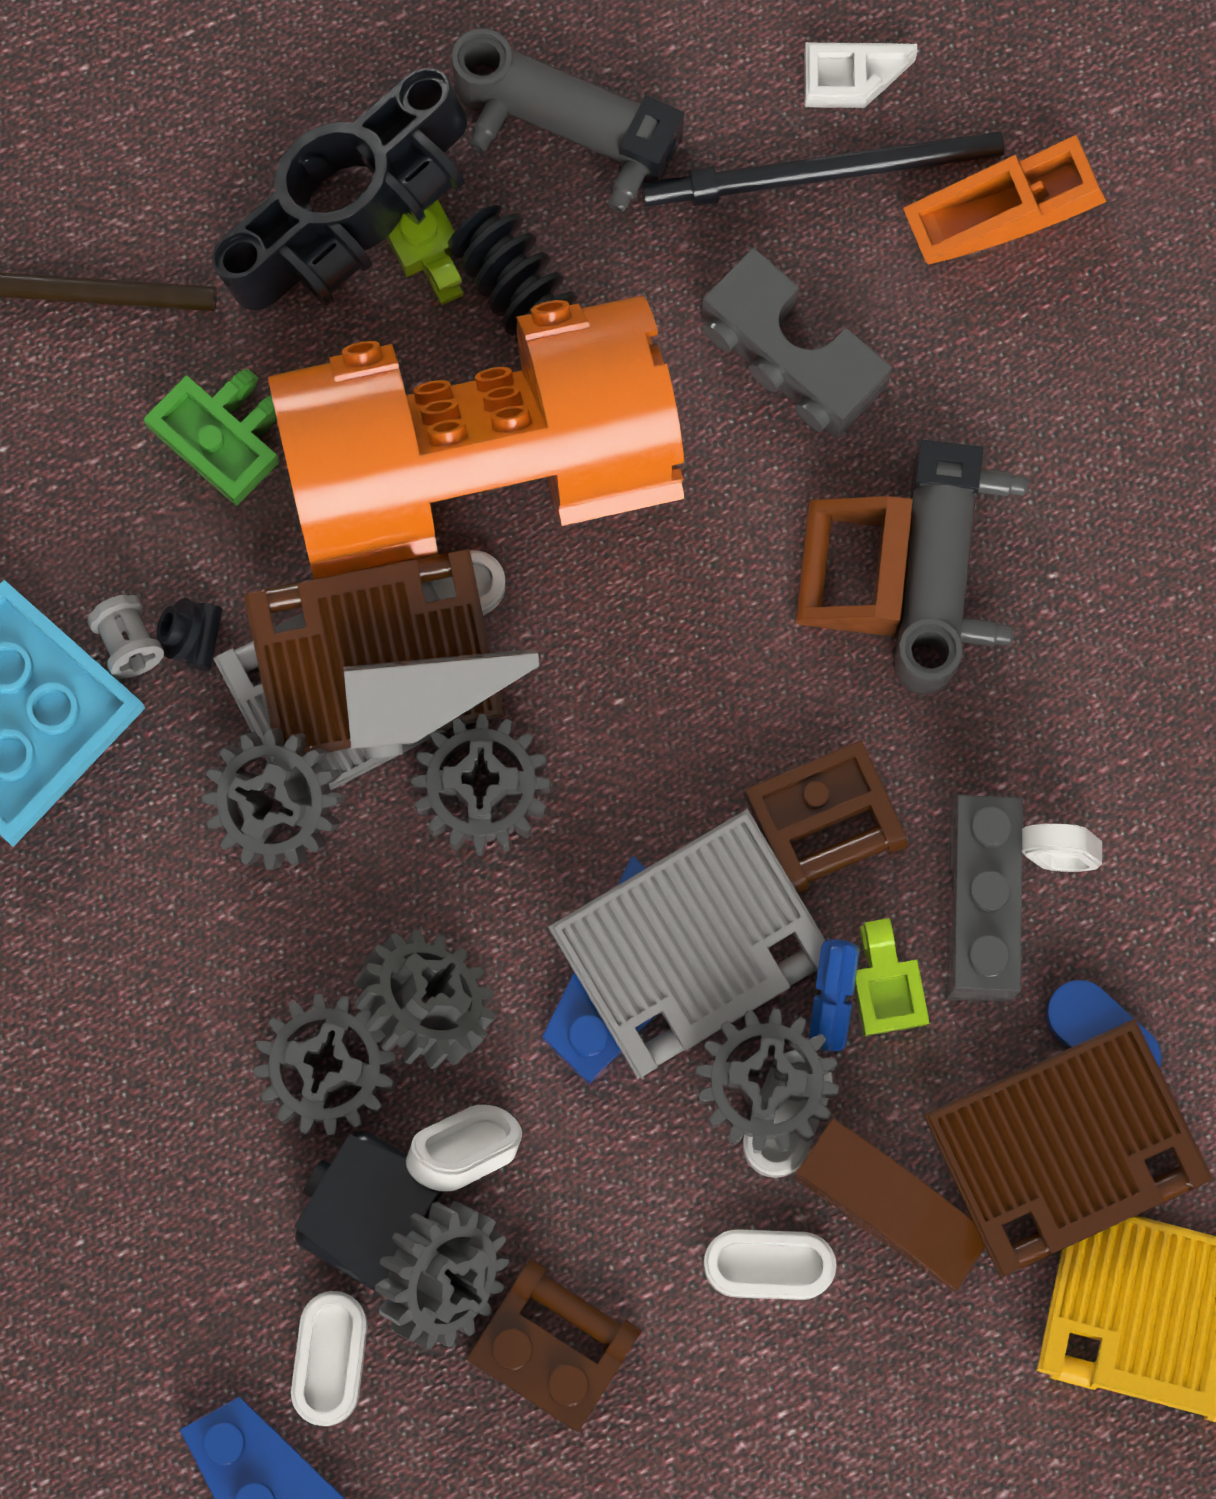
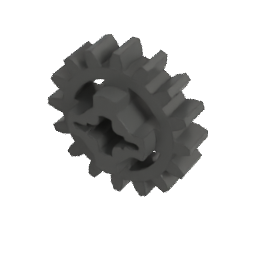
(506, 785)
(260, 821)
(451, 1018)
(298, 1056)
(798, 1083)
(442, 1274)

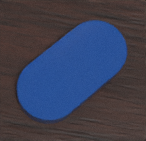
(1085, 1011)

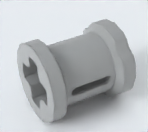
(147, 650)

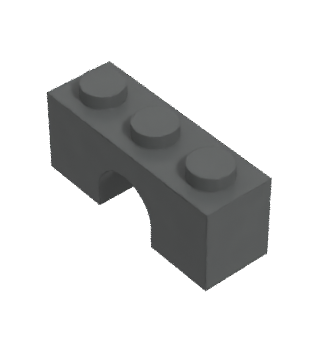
(826, 383)
(987, 899)

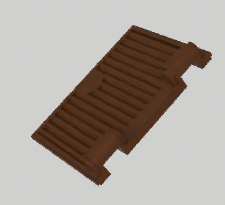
(361, 621)
(1067, 1146)

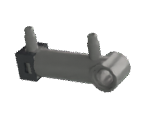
(629, 132)
(938, 561)

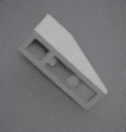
(413, 698)

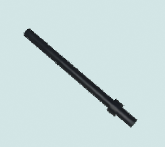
(705, 185)

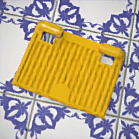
(1152, 1307)

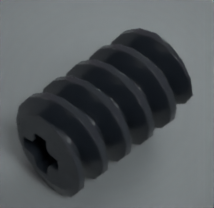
(503, 267)

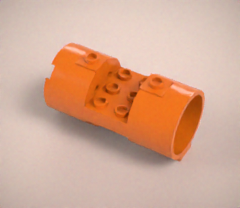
(582, 412)

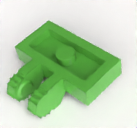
(212, 438)

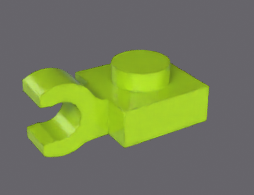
(427, 249)
(887, 992)

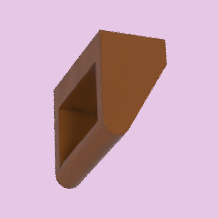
(884, 614)

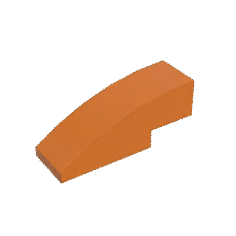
(1005, 202)

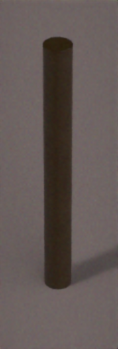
(108, 291)

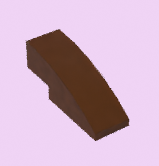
(891, 1204)

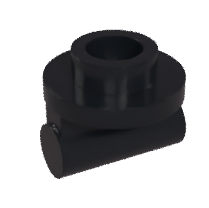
(190, 632)

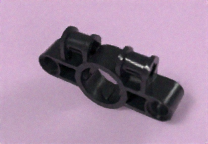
(403, 147)

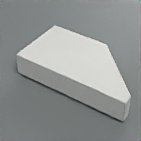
(852, 72)

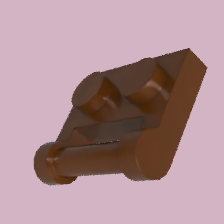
(820, 797)
(541, 1364)

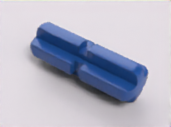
(836, 980)

